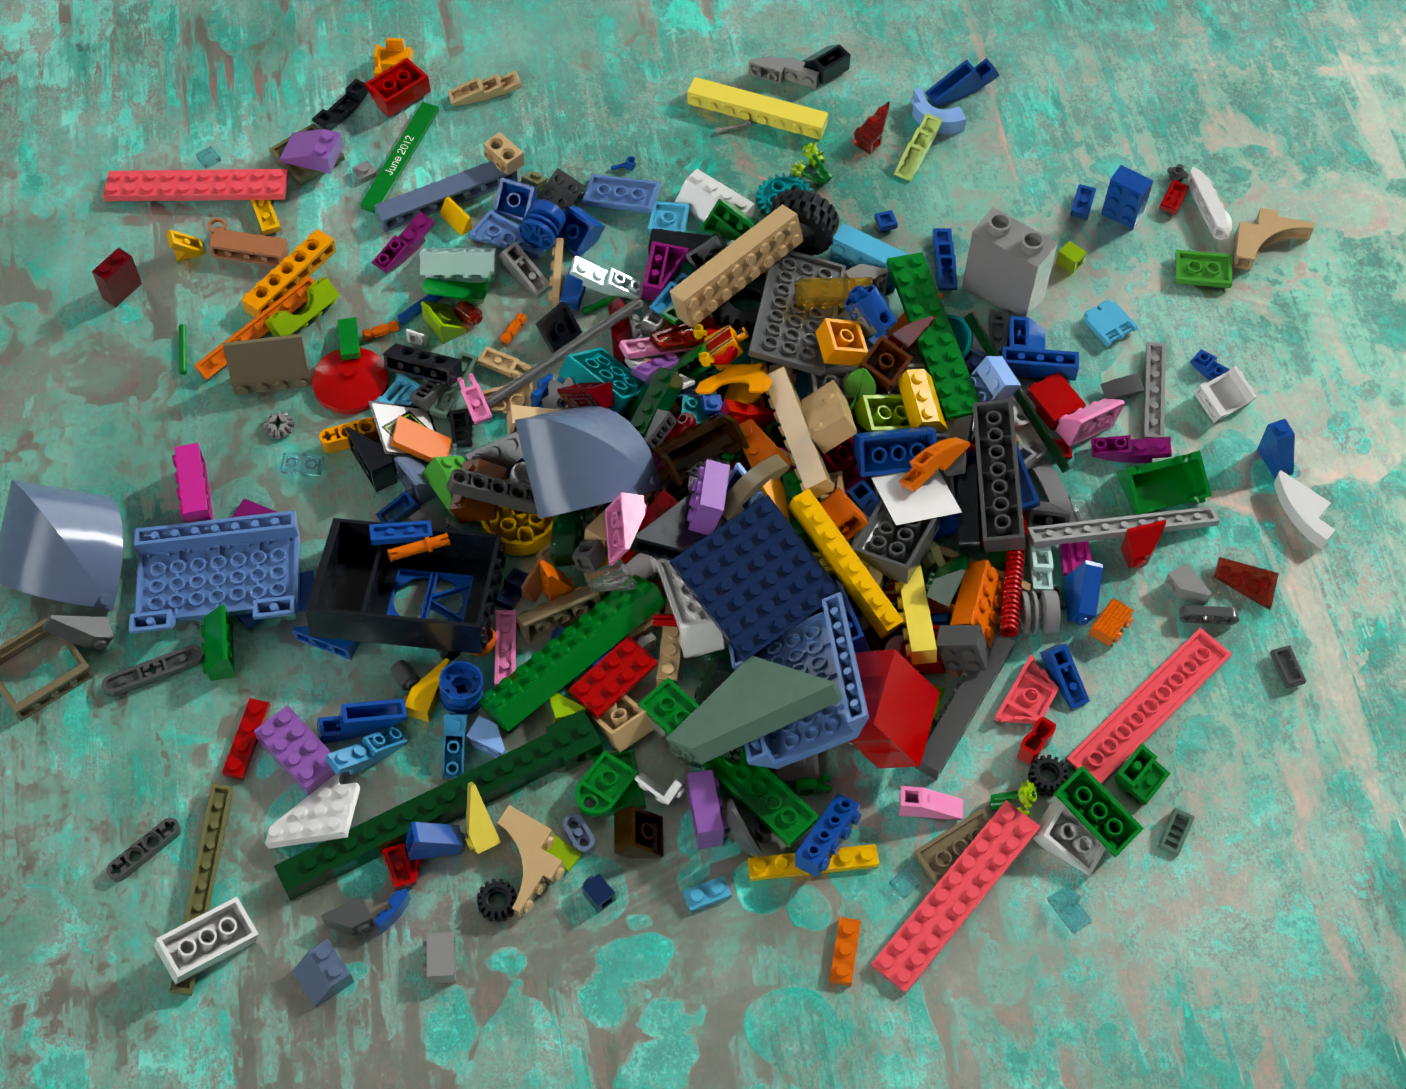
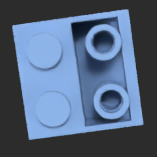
(994, 379)

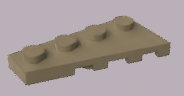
(943, 851)

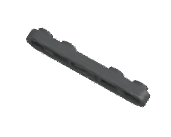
(134, 676)

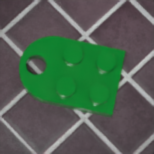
(604, 783)

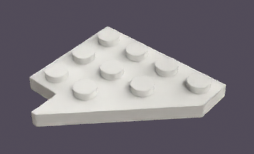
(318, 817)

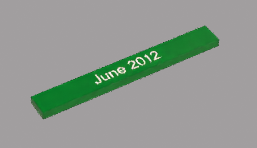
(400, 156)

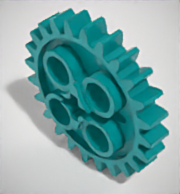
(773, 187)

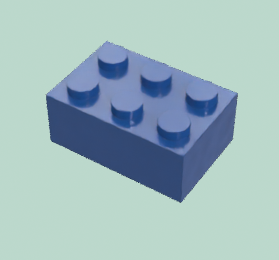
(1127, 197)

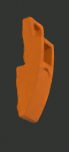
(931, 459)

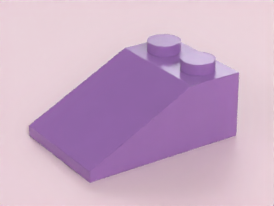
(313, 150)

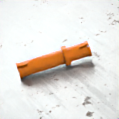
(427, 544)

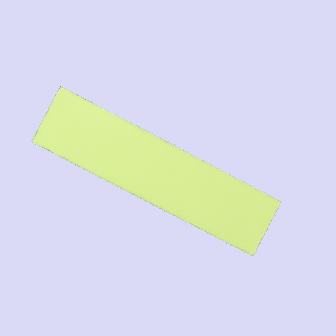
(918, 147)

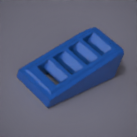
(399, 501)

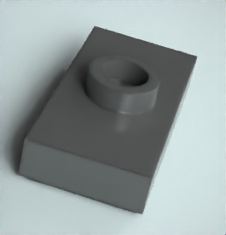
(1287, 667)

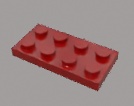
(613, 677)

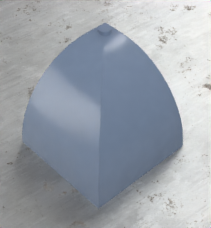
(584, 459)
(61, 544)

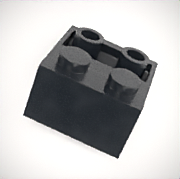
(829, 62)

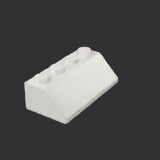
(703, 193)

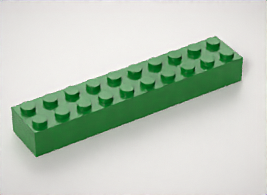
(570, 653)

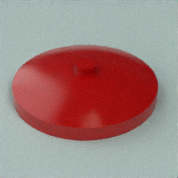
(351, 383)

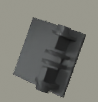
(562, 190)

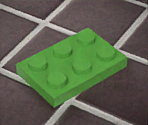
(1203, 268)

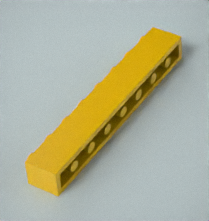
(845, 563)

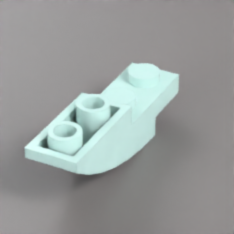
(607, 282)
(1040, 566)

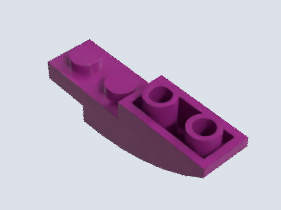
(404, 245)
(1131, 450)

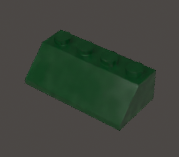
(657, 393)

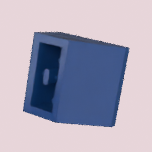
(1025, 333)

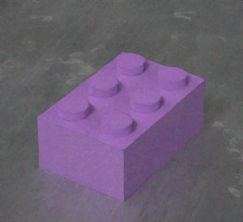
(708, 497)
(706, 809)

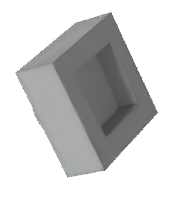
(364, 171)

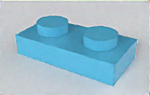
(707, 894)

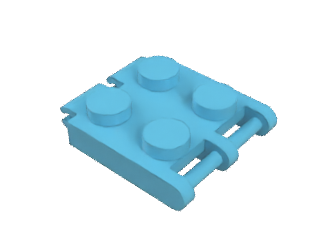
(1109, 322)

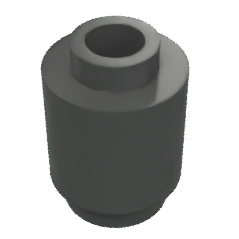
(405, 674)

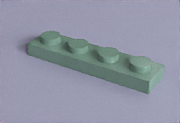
(452, 393)

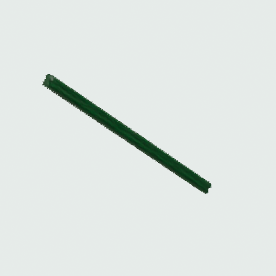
(1021, 400)

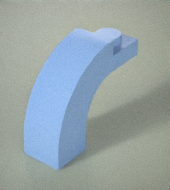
(952, 118)

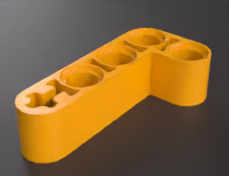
(335, 439)

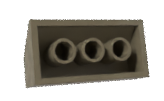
(561, 612)

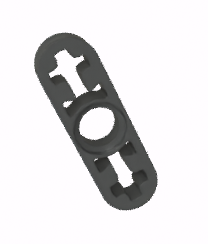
(1209, 615)

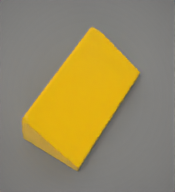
(455, 217)

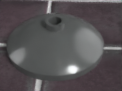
(740, 831)

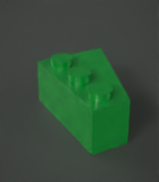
(727, 220)

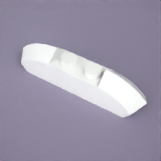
(1209, 204)

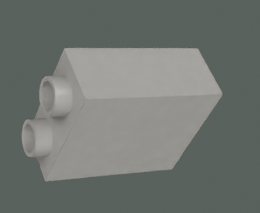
(1009, 264)

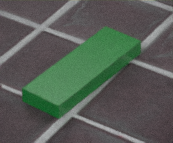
(349, 338)

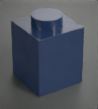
(598, 892)

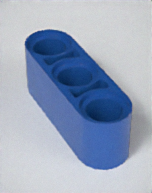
(573, 292)

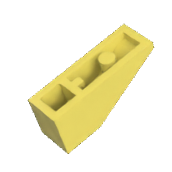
(478, 823)

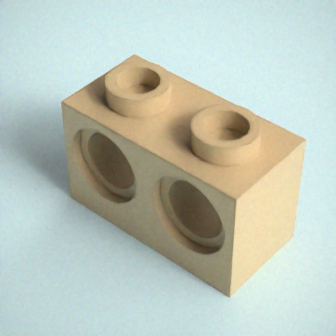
(503, 153)

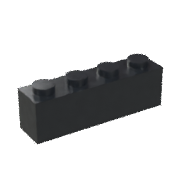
(676, 238)

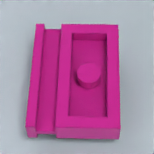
(1073, 555)

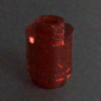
(468, 313)

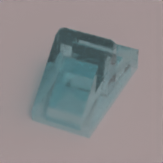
(1069, 910)

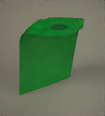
(463, 291)

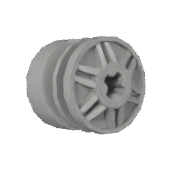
(1040, 612)

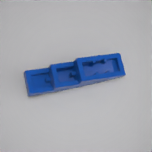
(944, 259)

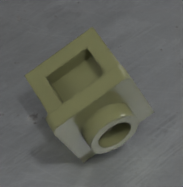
(534, 179)

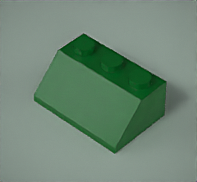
(218, 645)

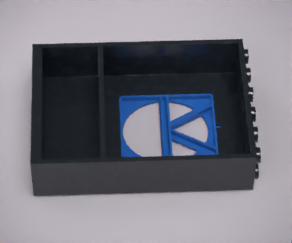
(359, 583)

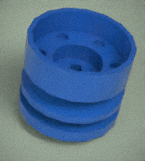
(542, 224)
(461, 687)

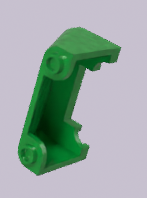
(1165, 483)

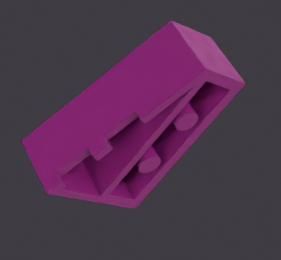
(662, 267)

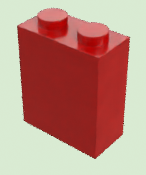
(1054, 399)

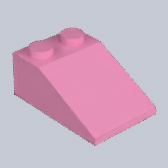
(622, 523)

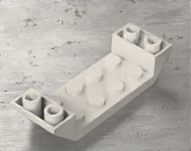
(696, 628)

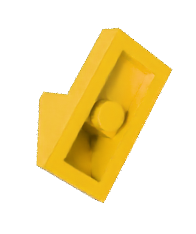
(184, 245)

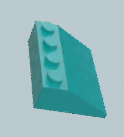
(600, 366)

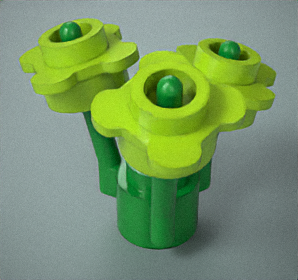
(816, 160)
(1026, 795)

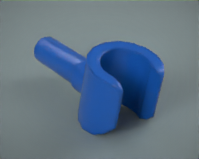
(629, 164)

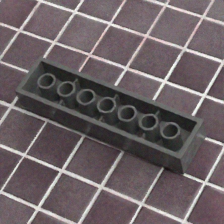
(998, 476)

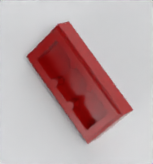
(1174, 197)

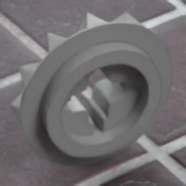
(635, 327)
(285, 429)

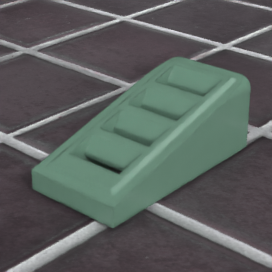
(1176, 813)

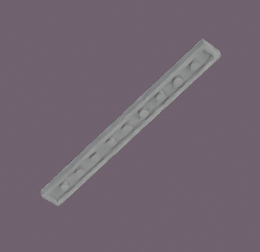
(1117, 526)

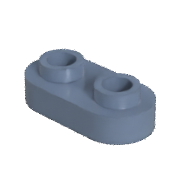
(579, 834)

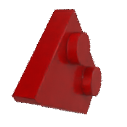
(401, 870)

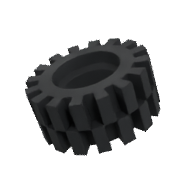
(1050, 764)
(494, 888)

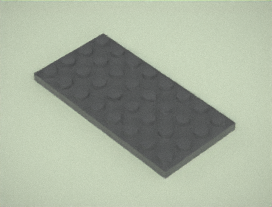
(783, 329)

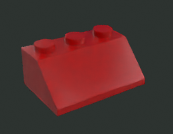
(398, 87)

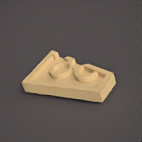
(519, 397)

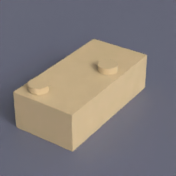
(828, 416)

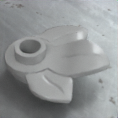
(554, 400)

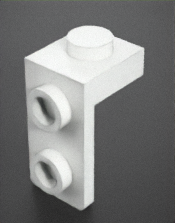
(662, 795)

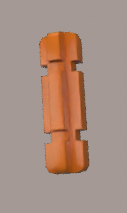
(513, 328)
(380, 330)

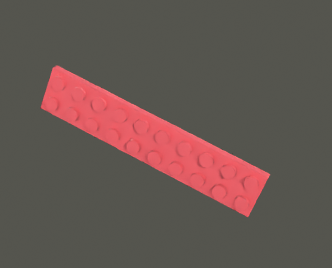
(196, 185)
(1149, 706)
(955, 896)

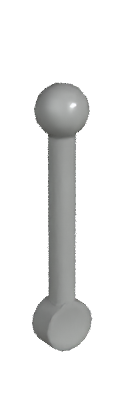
(747, 123)

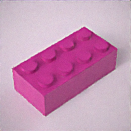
(192, 483)

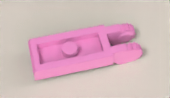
(475, 401)

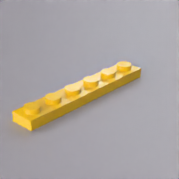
(784, 864)

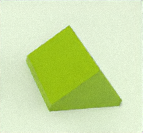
(442, 320)

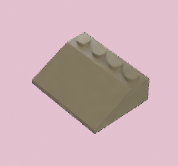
(267, 364)

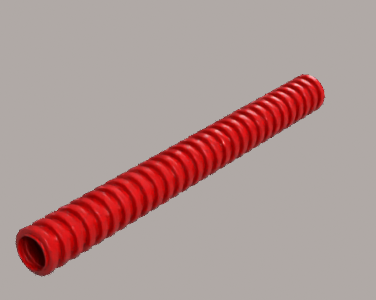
(1012, 589)

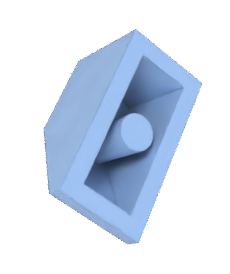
(486, 737)

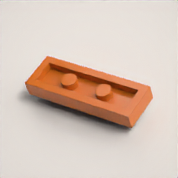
(845, 951)

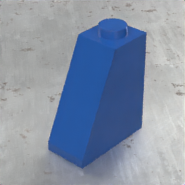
(1278, 447)
(1082, 592)
(433, 840)

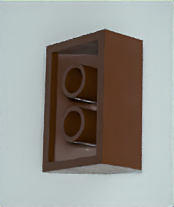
(473, 510)

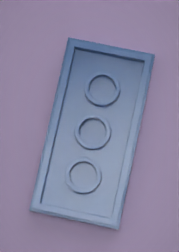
(621, 193)

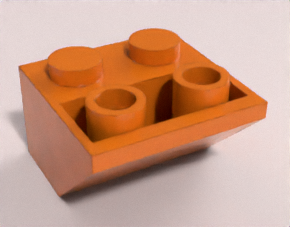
(844, 513)

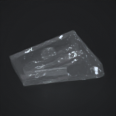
(610, 578)

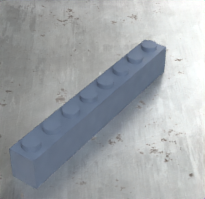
(431, 197)

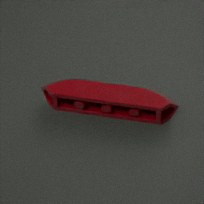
(620, 331)

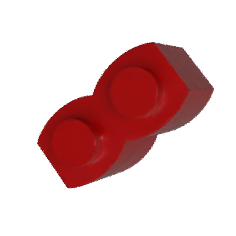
(1036, 740)

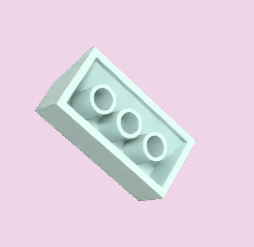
(458, 262)

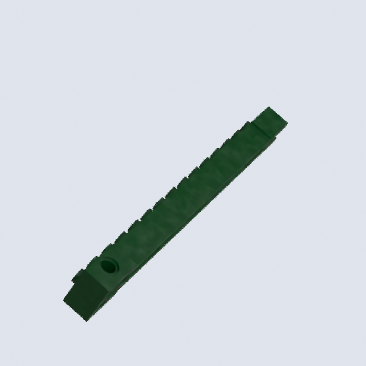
(564, 745)

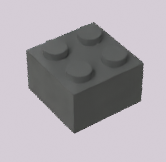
(962, 647)

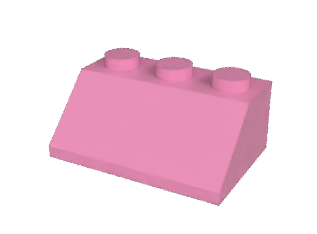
(1089, 420)

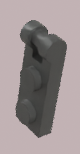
(998, 328)

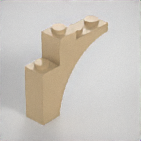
(1268, 230)
(538, 865)

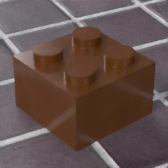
(885, 363)

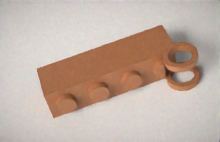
(246, 246)

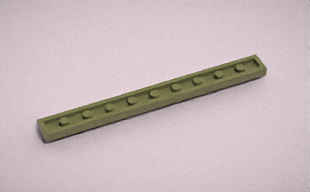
(206, 865)

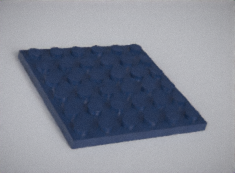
(755, 577)

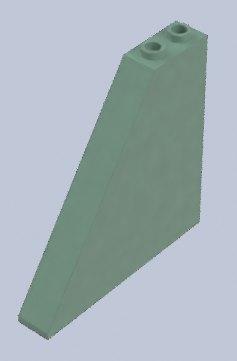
(749, 705)

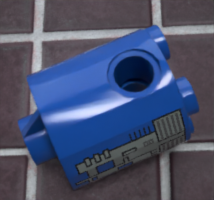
(870, 309)

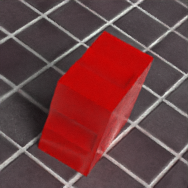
(898, 709)

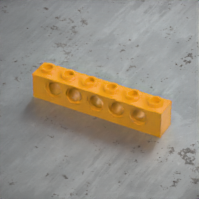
(290, 272)

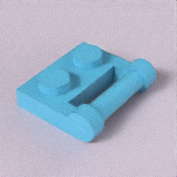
(402, 396)

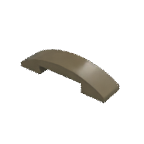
(751, 482)

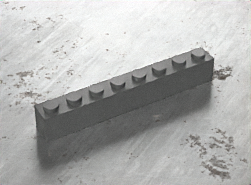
(963, 708)

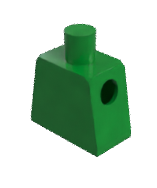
(692, 359)

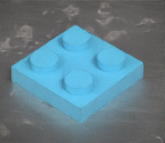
(669, 216)

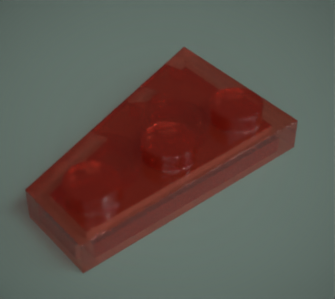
(1248, 580)

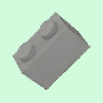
(440, 958)

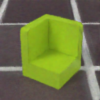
(1071, 257)

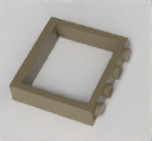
(54, 689)

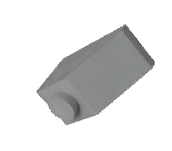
(1187, 585)

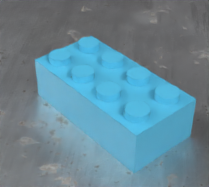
(855, 247)

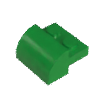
(1141, 775)

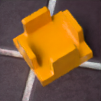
(391, 54)

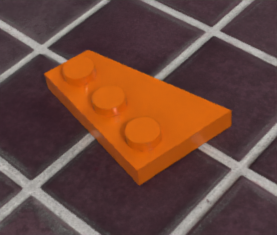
(760, 444)

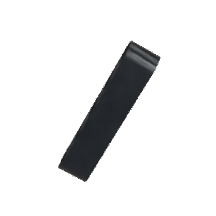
(969, 503)

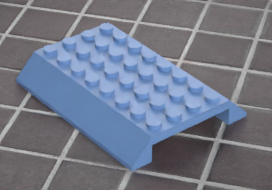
(228, 561)
(826, 650)

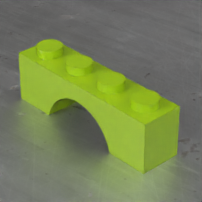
(320, 295)

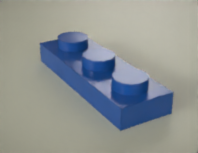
(400, 532)

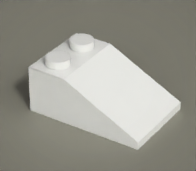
(1068, 838)

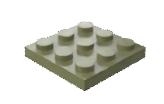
(299, 174)

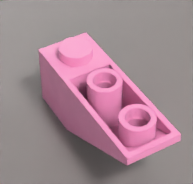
(929, 804)

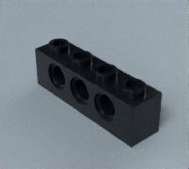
(422, 364)

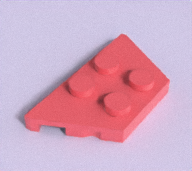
(1029, 696)

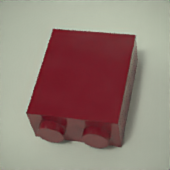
(117, 277)

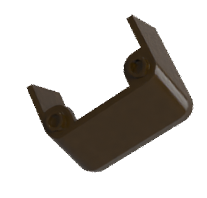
(699, 443)

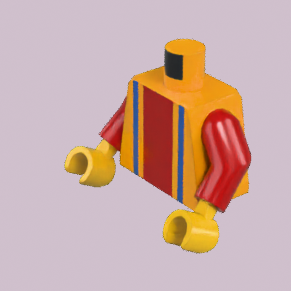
(721, 345)

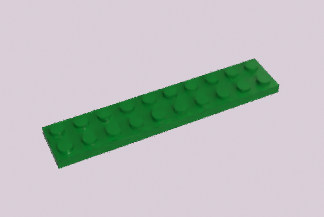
(938, 343)
(750, 784)

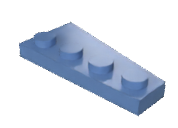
(501, 233)

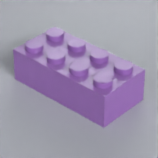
(295, 749)

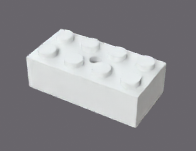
(224, 927)

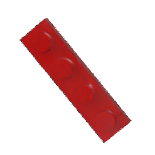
(245, 739)

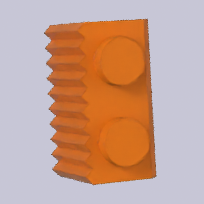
(1111, 623)

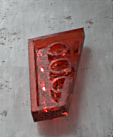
(680, 336)

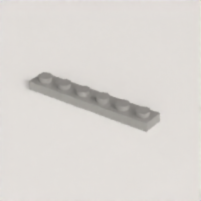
(1154, 390)

